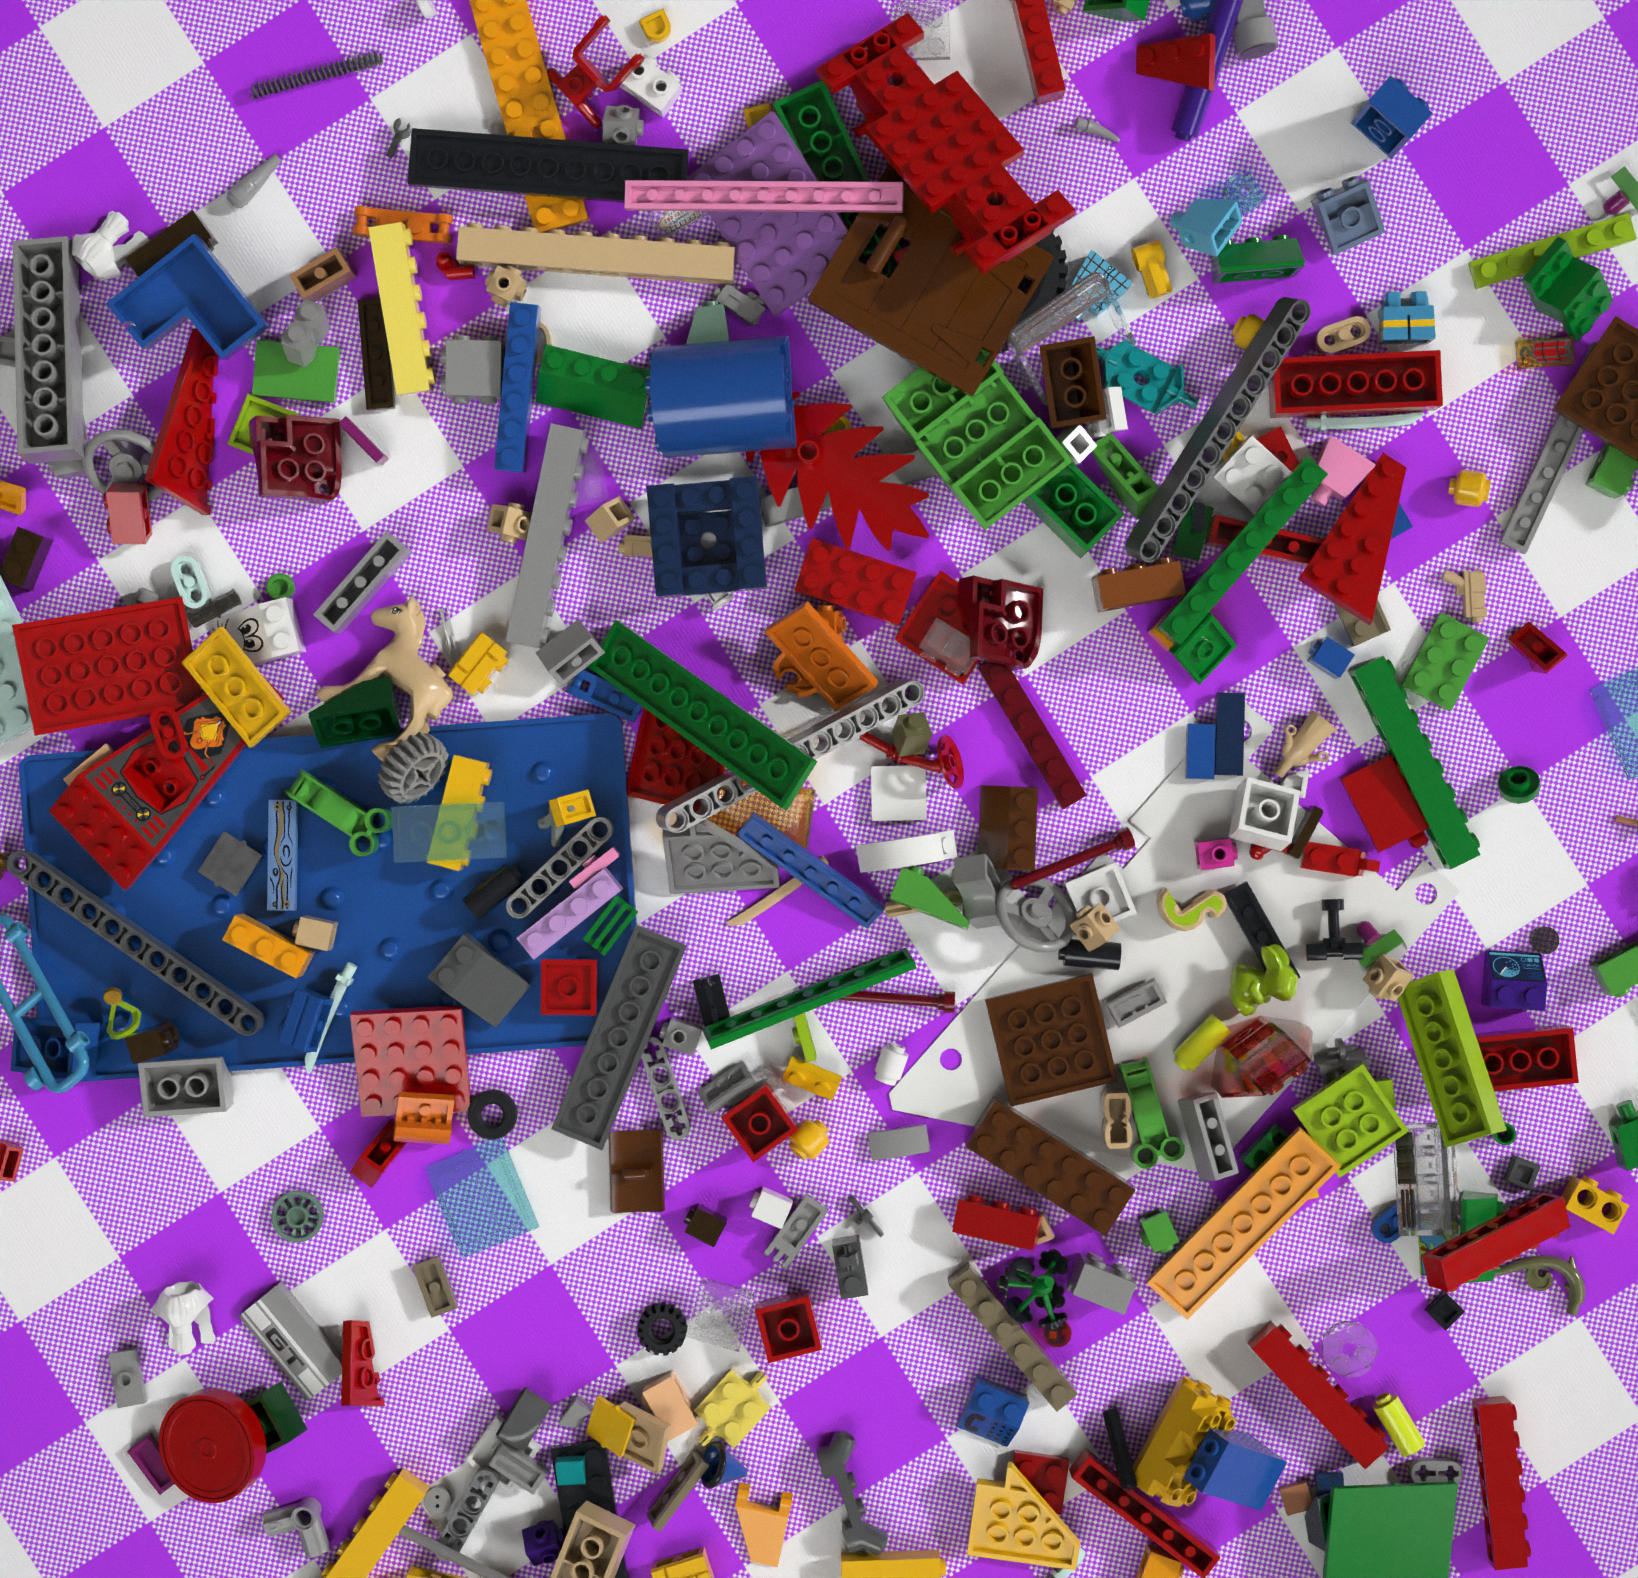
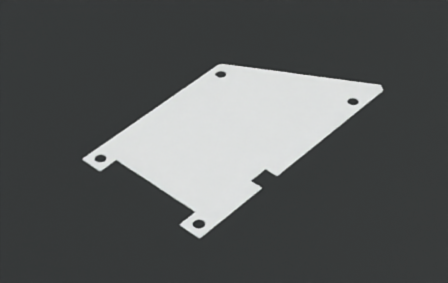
(1187, 965)

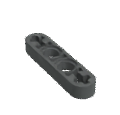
(467, 1513)

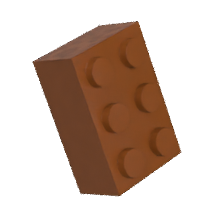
(1138, 585)

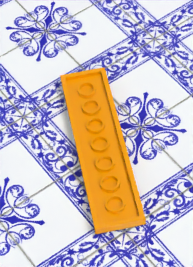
(1243, 1223)

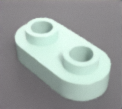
(191, 582)

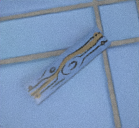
(282, 855)

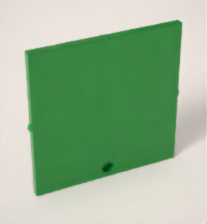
(1390, 1530)

